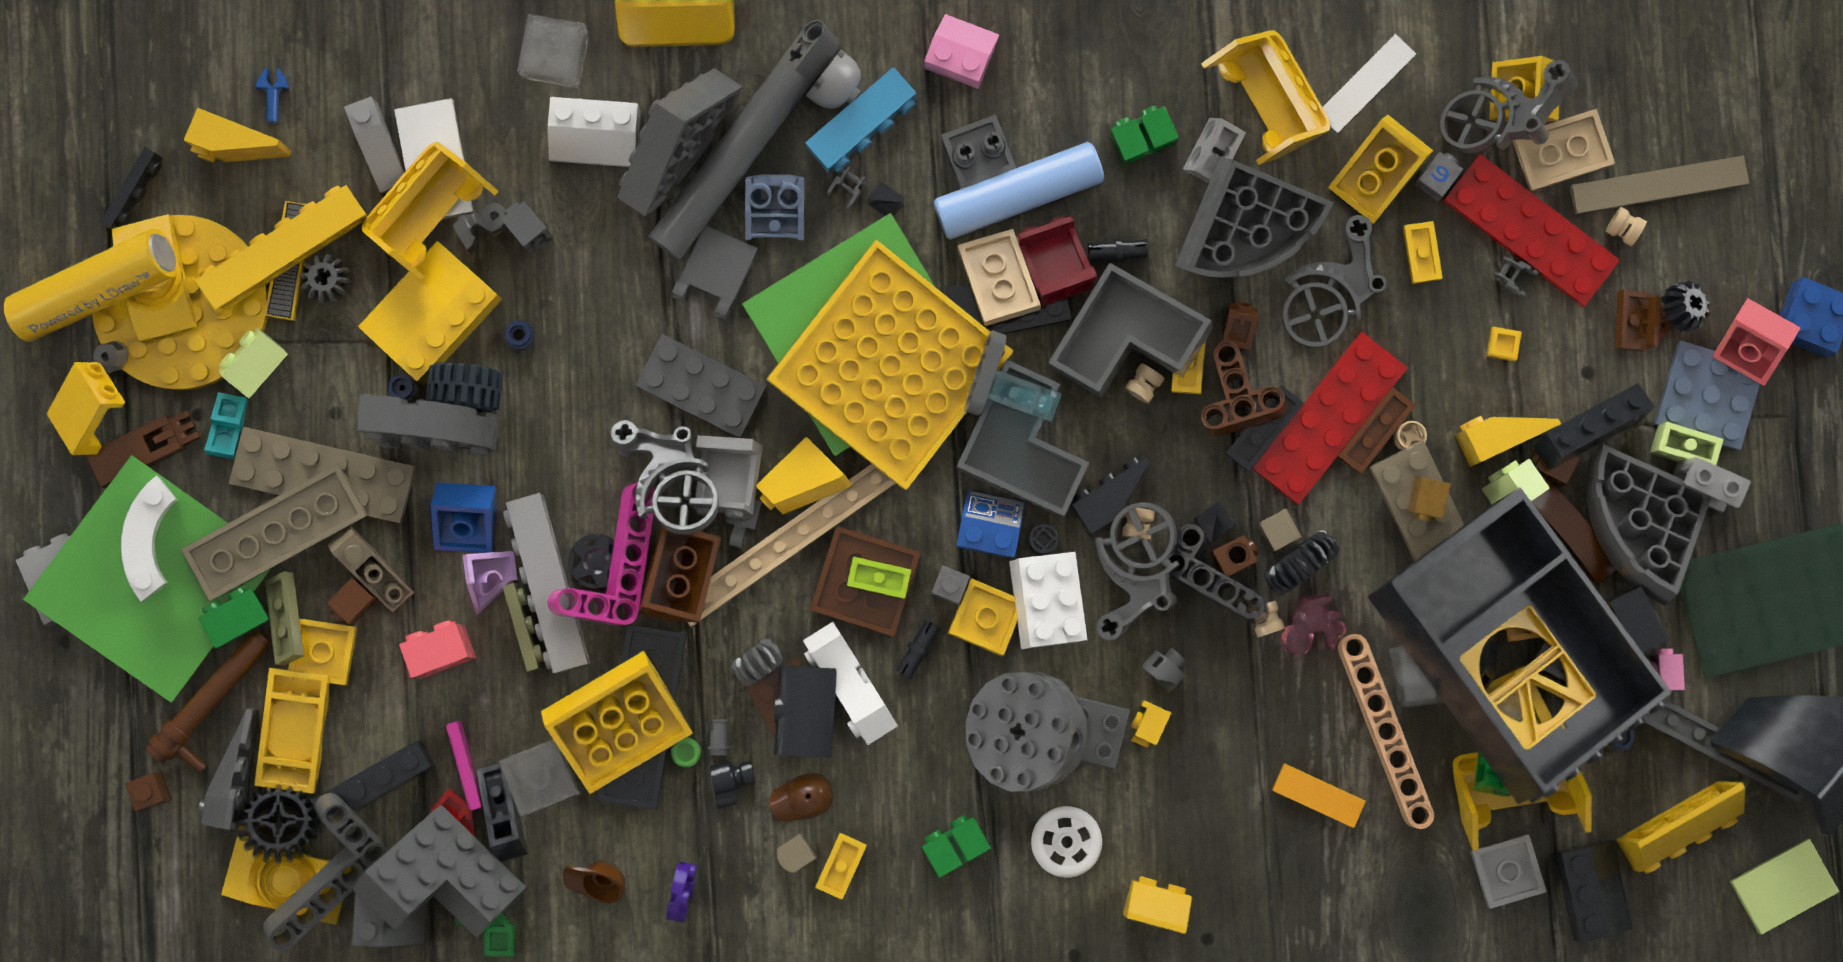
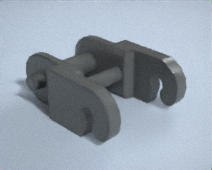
(839, 182)
(1509, 283)

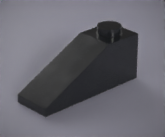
(501, 814)

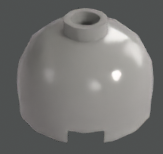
(837, 83)

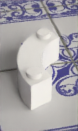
(139, 538)
(853, 686)

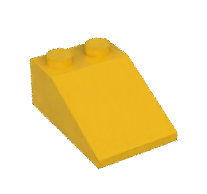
(228, 141)
(1380, 168)
(1497, 434)

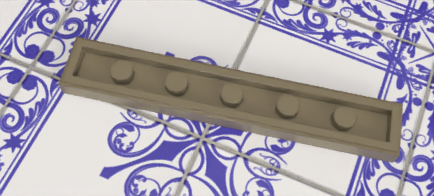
(1659, 185)

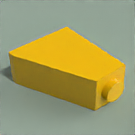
(801, 479)

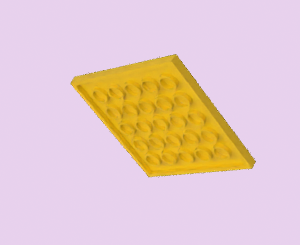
(886, 364)

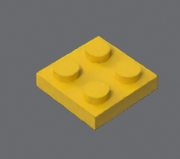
(985, 617)
(326, 650)

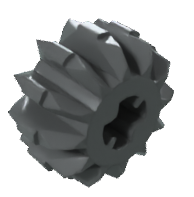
(335, 281)
(757, 662)

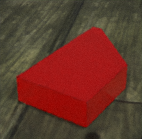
(458, 808)

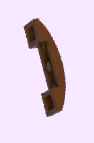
(1574, 532)

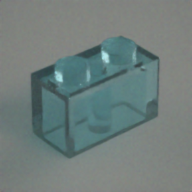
(1024, 396)

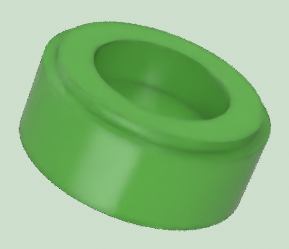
(686, 752)

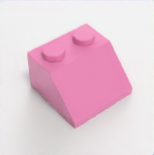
(960, 51)

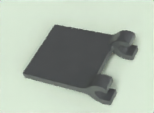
(716, 268)

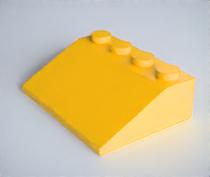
(431, 317)
(616, 722)
(1683, 825)

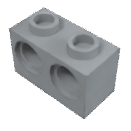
(1216, 140)

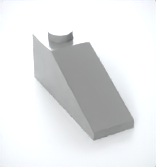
(375, 142)

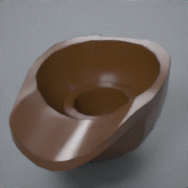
(790, 799)
(598, 881)

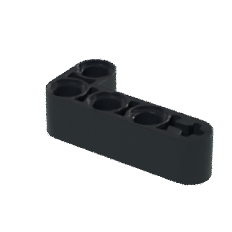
(1218, 581)

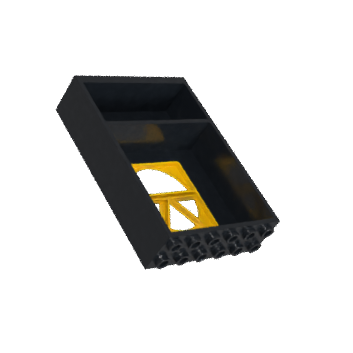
(1517, 574)

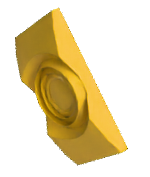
(167, 305)
(292, 730)
(270, 883)

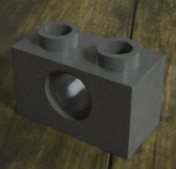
(526, 227)

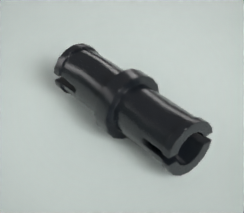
(1117, 250)
(918, 649)

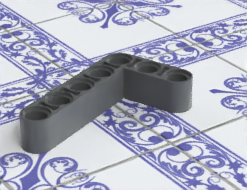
(329, 876)

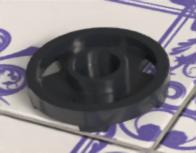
(594, 560)

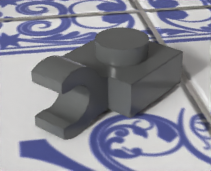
(740, 525)

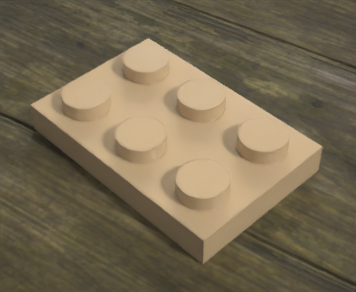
(1572, 150)
(998, 277)

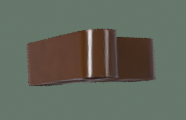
(1241, 397)

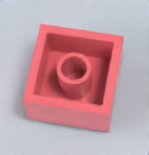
(1756, 342)
(437, 650)

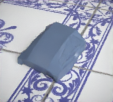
(774, 206)

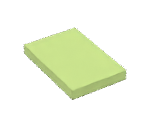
(1784, 886)

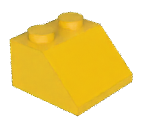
(1526, 75)
(1158, 905)

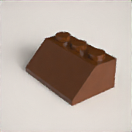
(679, 576)

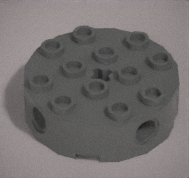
(1025, 731)

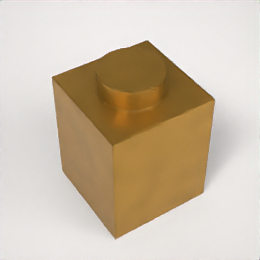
(1428, 498)

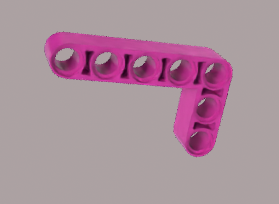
(619, 567)

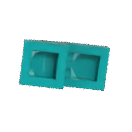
(226, 425)

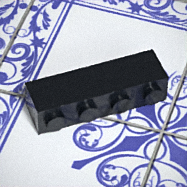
(1593, 426)
(382, 777)

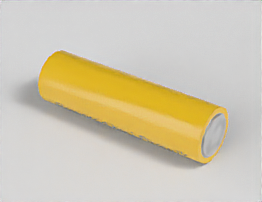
(91, 285)

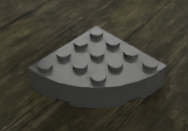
(676, 138)
(1249, 222)
(426, 424)
(1643, 521)

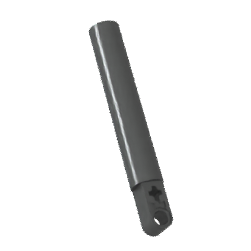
(745, 139)

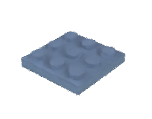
(1707, 396)

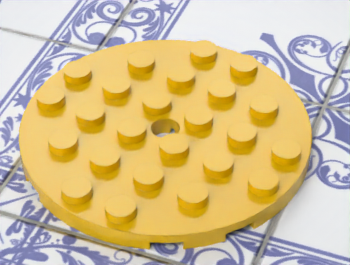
(191, 356)

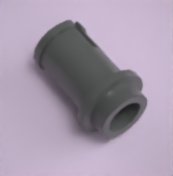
(718, 737)

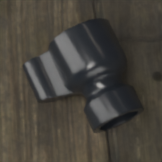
(727, 778)

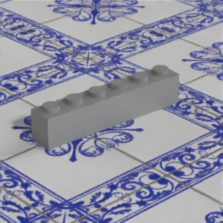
(545, 573)

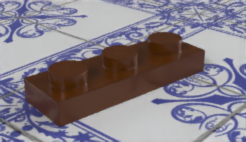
(1376, 431)

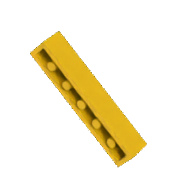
(281, 249)

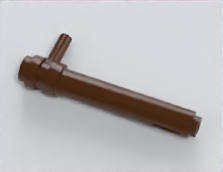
(176, 731)

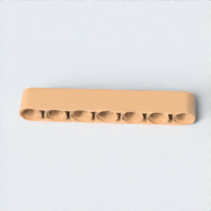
(1396, 742)

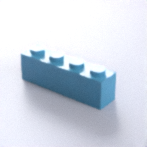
(861, 121)

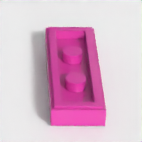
(465, 765)

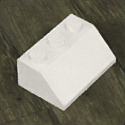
(592, 131)

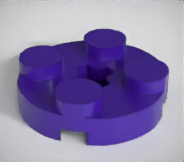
(681, 890)

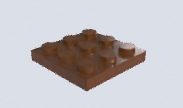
(856, 605)

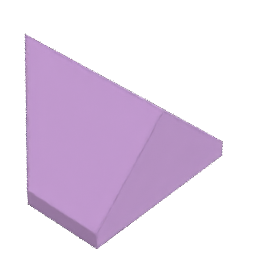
(487, 574)

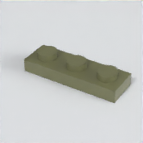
(284, 618)
(524, 627)

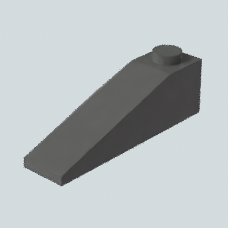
(232, 779)

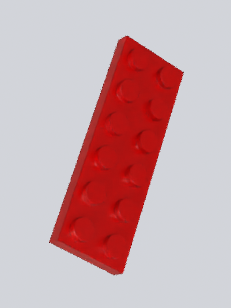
(1531, 230)
(1329, 418)

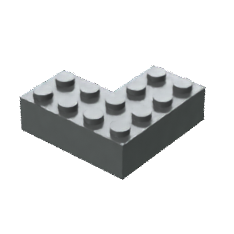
(1124, 317)
(1012, 459)
(440, 862)

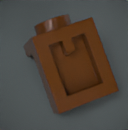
(1241, 324)

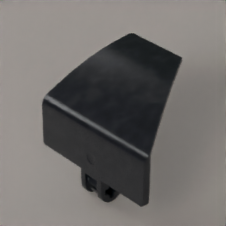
(1796, 743)

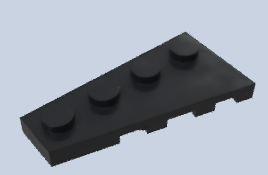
(1048, 315)

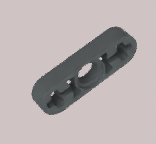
(985, 373)

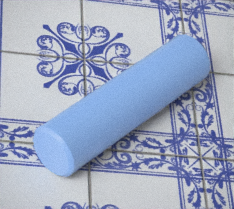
(1019, 190)

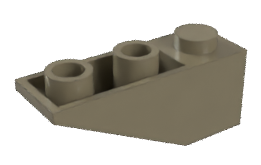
(369, 568)

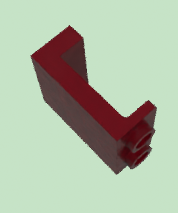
(1056, 260)

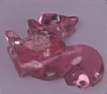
(1309, 619)

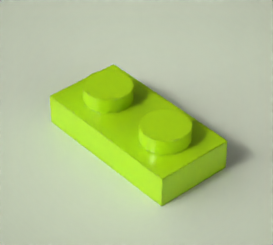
(879, 577)

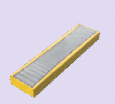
(286, 288)

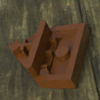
(1639, 321)

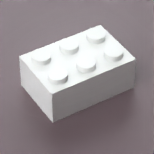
(1048, 600)

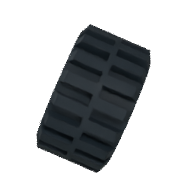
(465, 386)

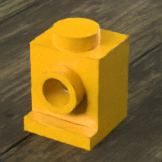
(1149, 724)

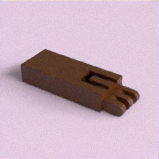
(116, 453)

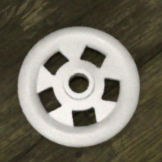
(1043, 852)

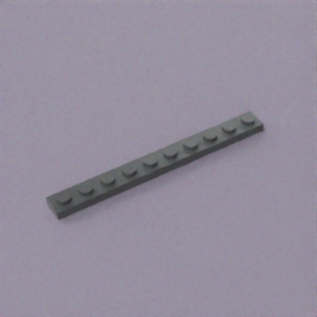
(1693, 733)

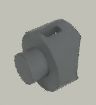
(1165, 668)

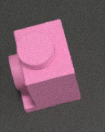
(1669, 668)

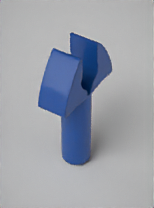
(272, 93)

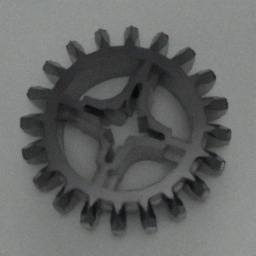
(1301, 562)
(266, 824)

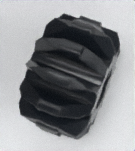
(1685, 306)

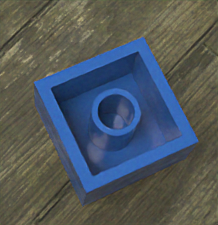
(1817, 313)

